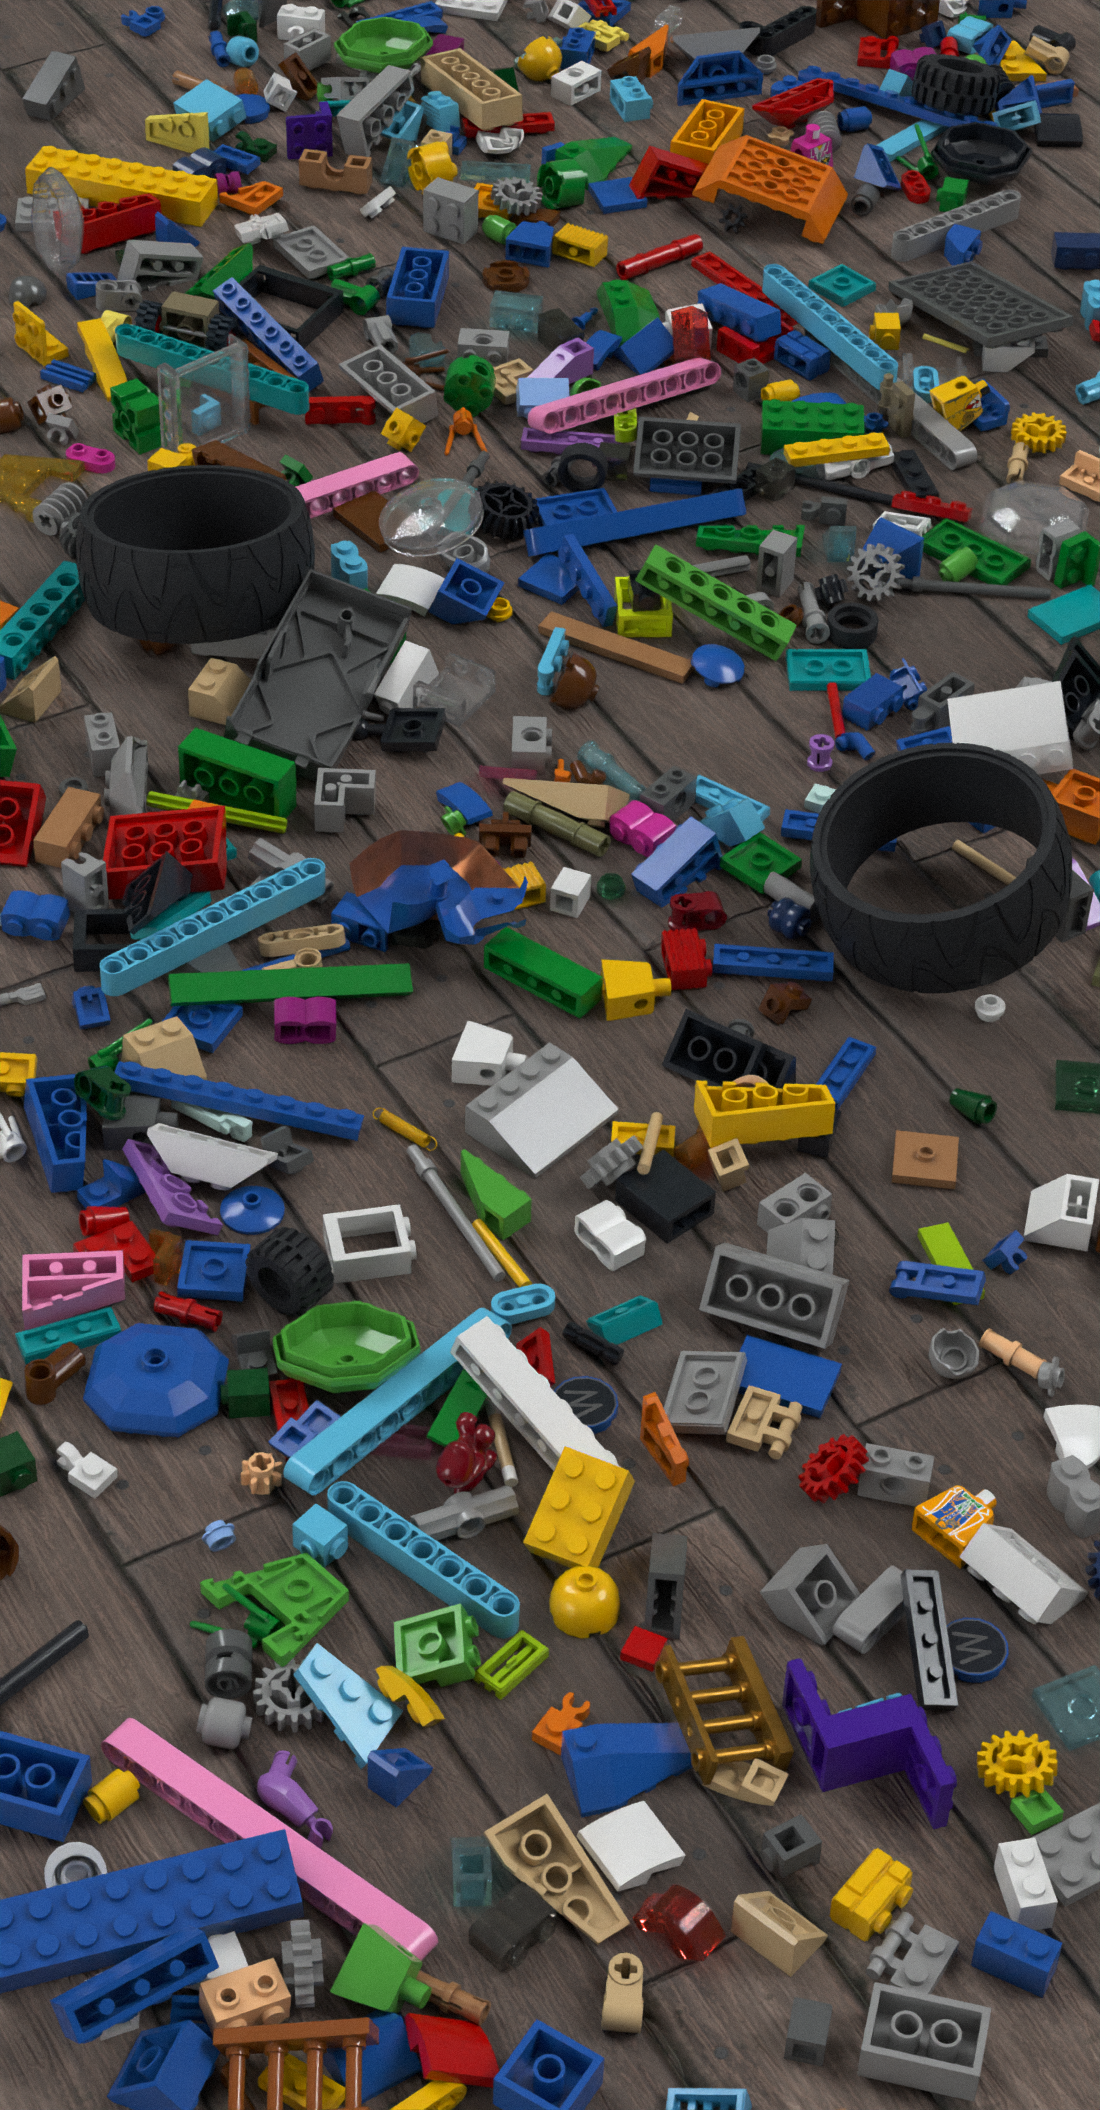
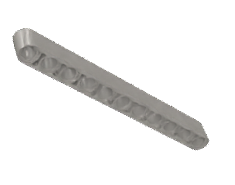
(927, 424)

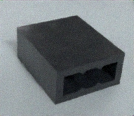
(666, 1198)

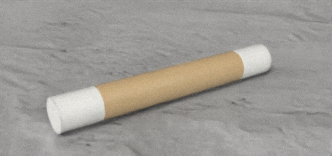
(501, 1444)

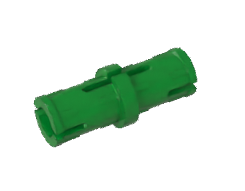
(351, 267)

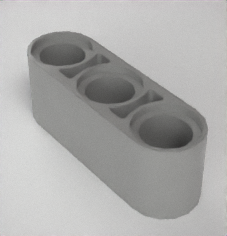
(872, 1612)

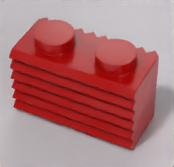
(685, 959)

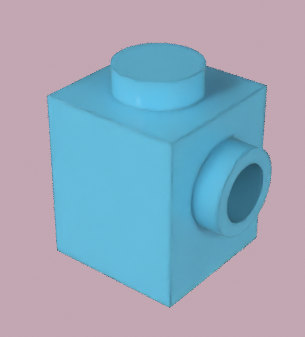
(320, 1535)

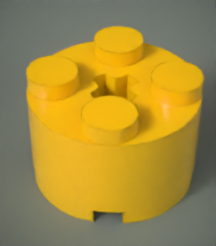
(429, 163)

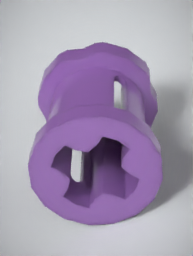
(819, 752)

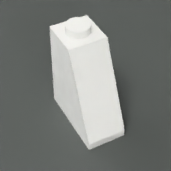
(408, 667)

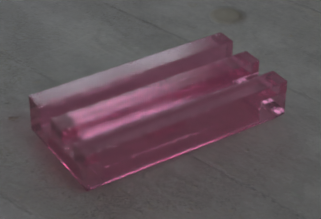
(501, 772)
(404, 1447)

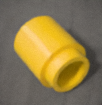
(781, 390)
(112, 1795)

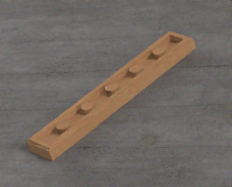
(619, 648)

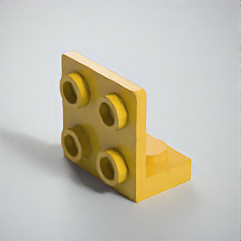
(34, 338)

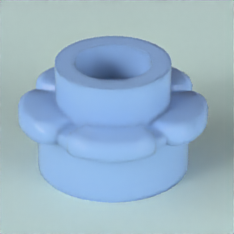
(219, 1535)

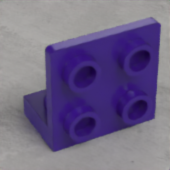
(310, 132)

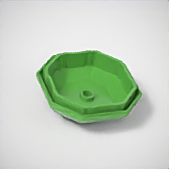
(383, 42)
(346, 1346)

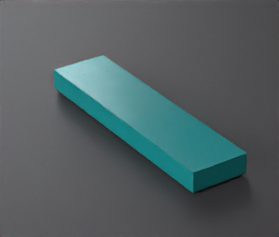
(175, 913)

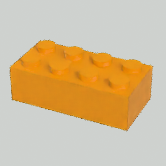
(707, 129)

